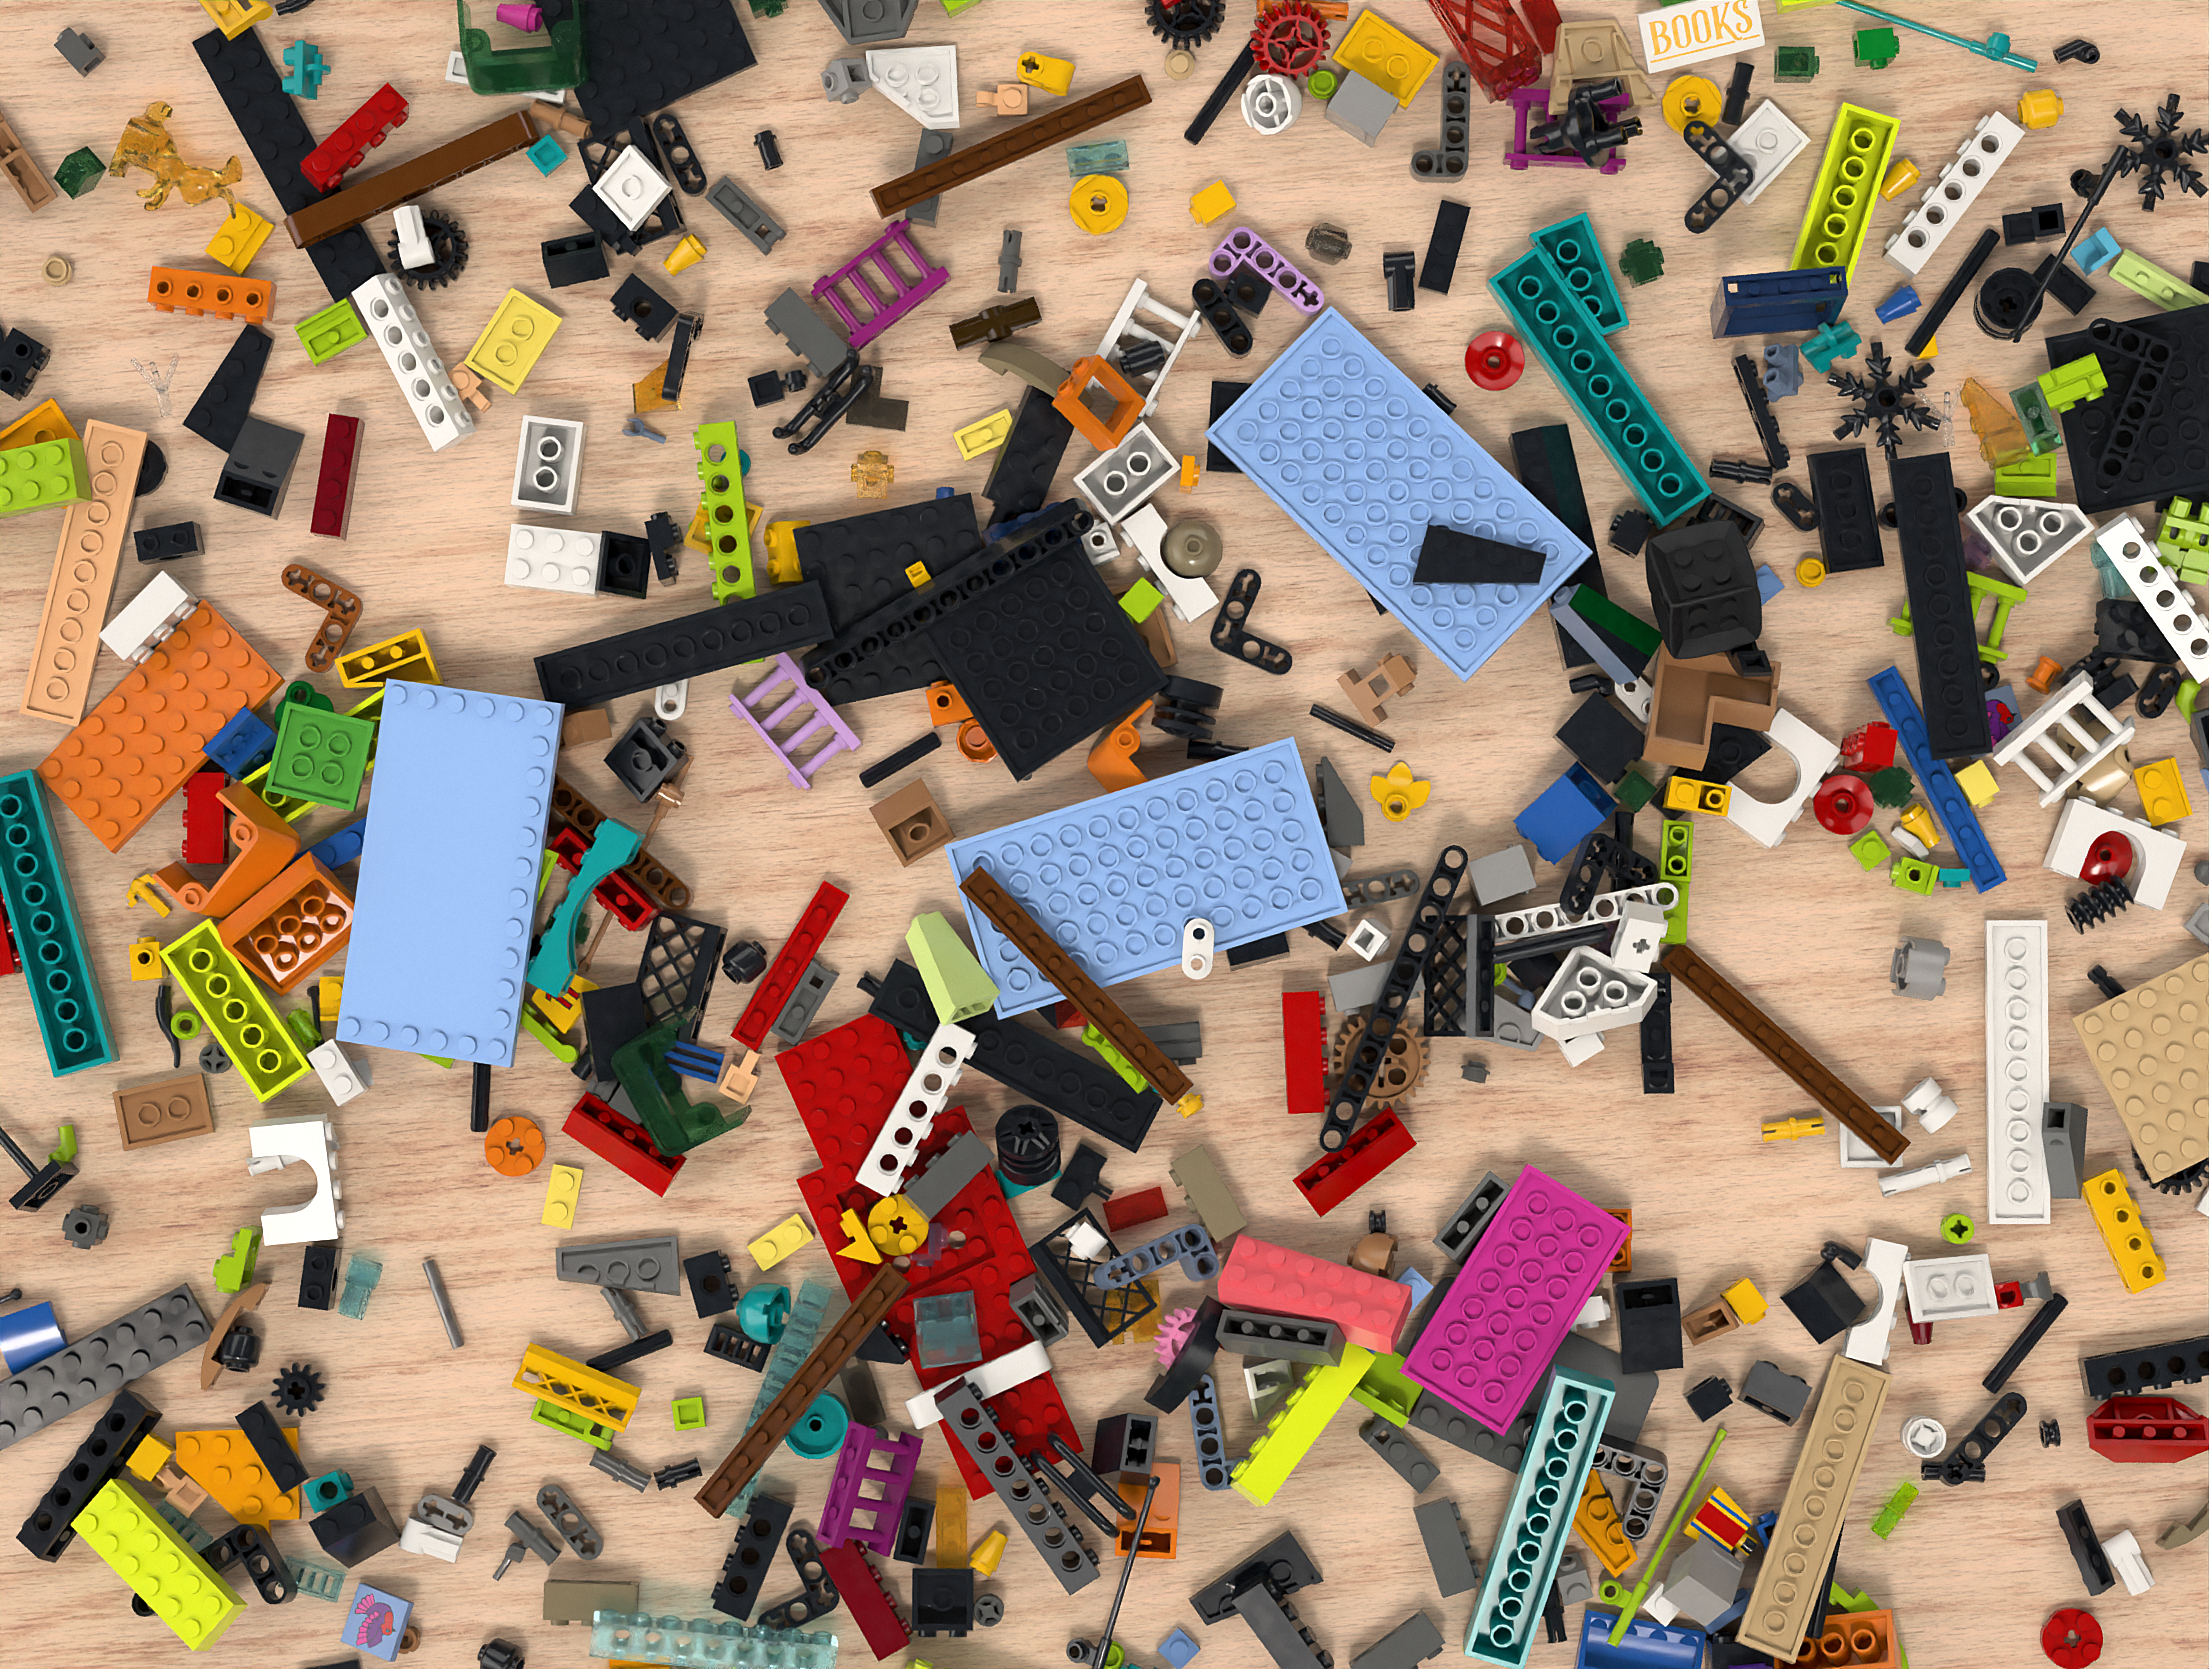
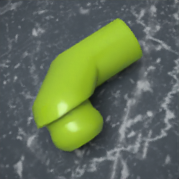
(68, 1146)

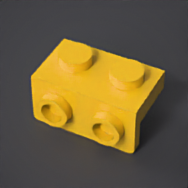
(782, 553)

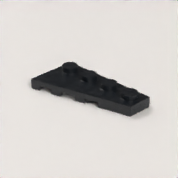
(231, 391)
(1466, 559)
(1729, 753)
(1280, 1560)

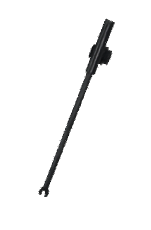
(2087, 186)
(1082, 1650)

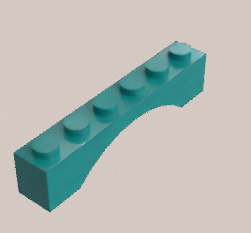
(557, 962)

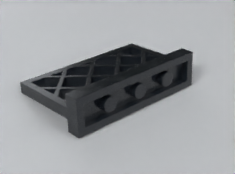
(643, 139)
(1477, 976)
(701, 977)
(1072, 1295)

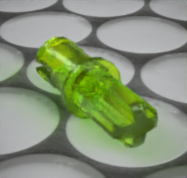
(1895, 1510)

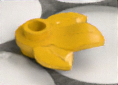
(1399, 788)

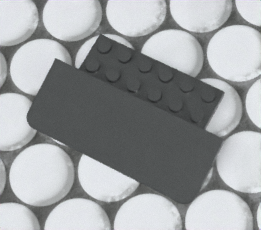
(1447, 1422)

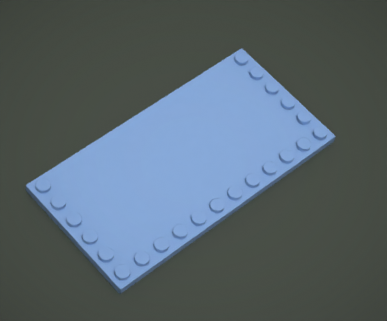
(1366, 471)
(1139, 864)
(450, 872)

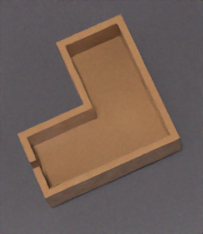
(1693, 695)

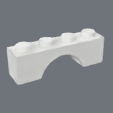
(1191, 596)
(1868, 1339)

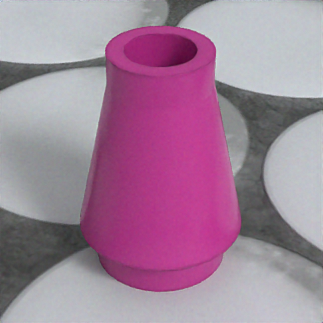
(521, 16)

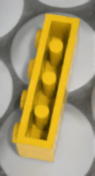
(2122, 1231)

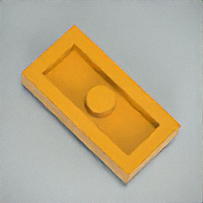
(1189, 474)

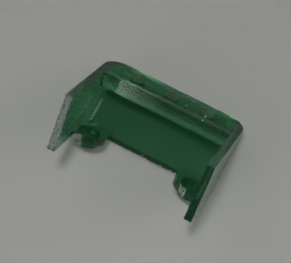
(526, 69)
(658, 1096)

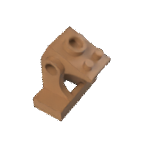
(1398, 672)

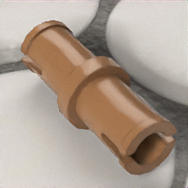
(560, 119)

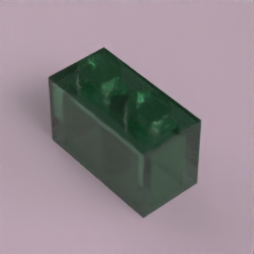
(2036, 419)

